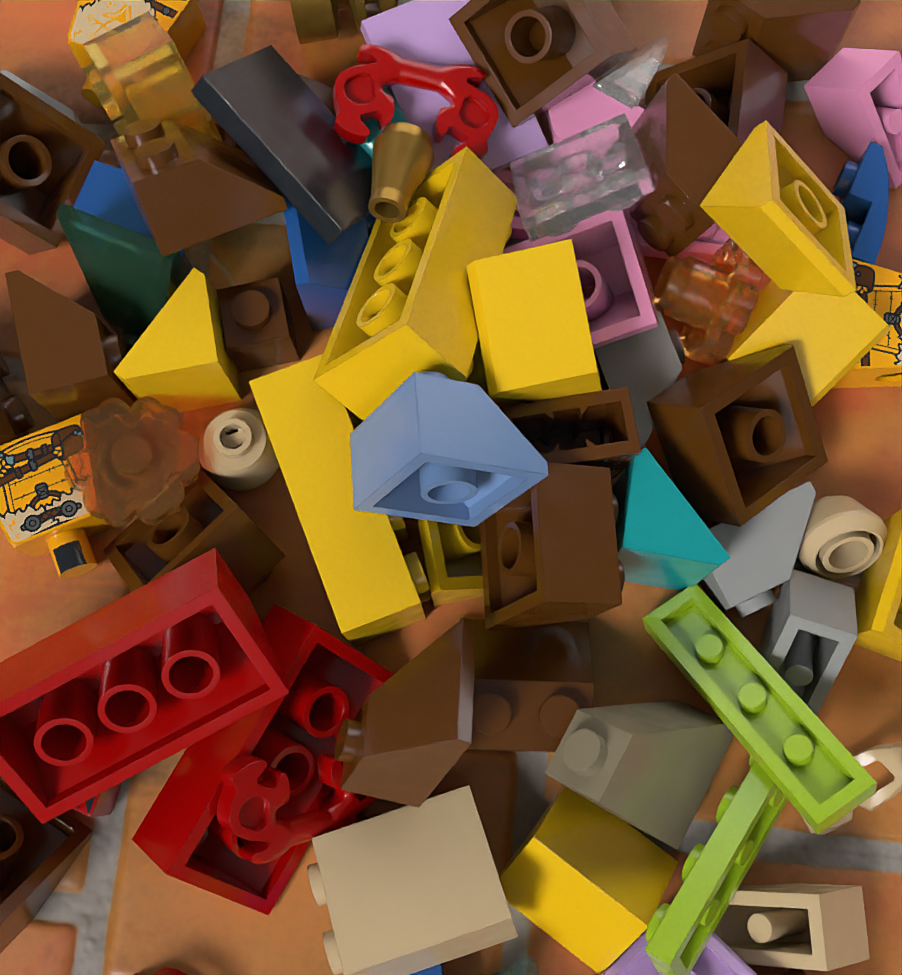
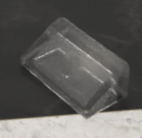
(632, 75)

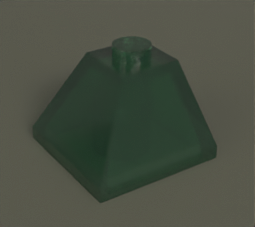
(122, 271)

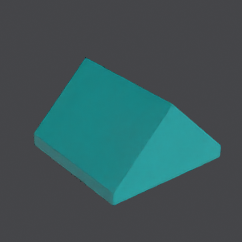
(659, 531)

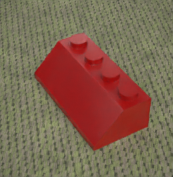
(132, 686)
(182, 826)

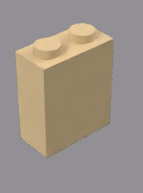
(410, 888)

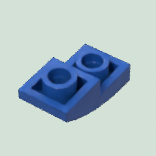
(865, 196)

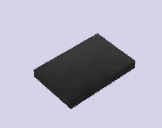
(290, 139)

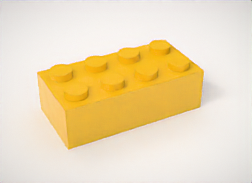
(412, 287)
(354, 550)

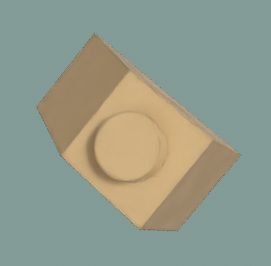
(797, 925)

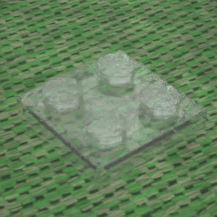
(580, 178)

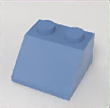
(440, 454)

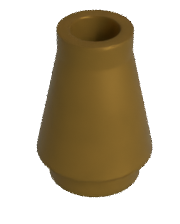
(399, 167)

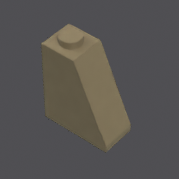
(643, 762)

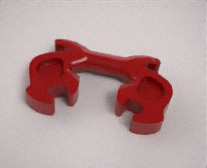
(360, 97)
(250, 806)

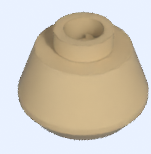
(237, 450)
(841, 538)

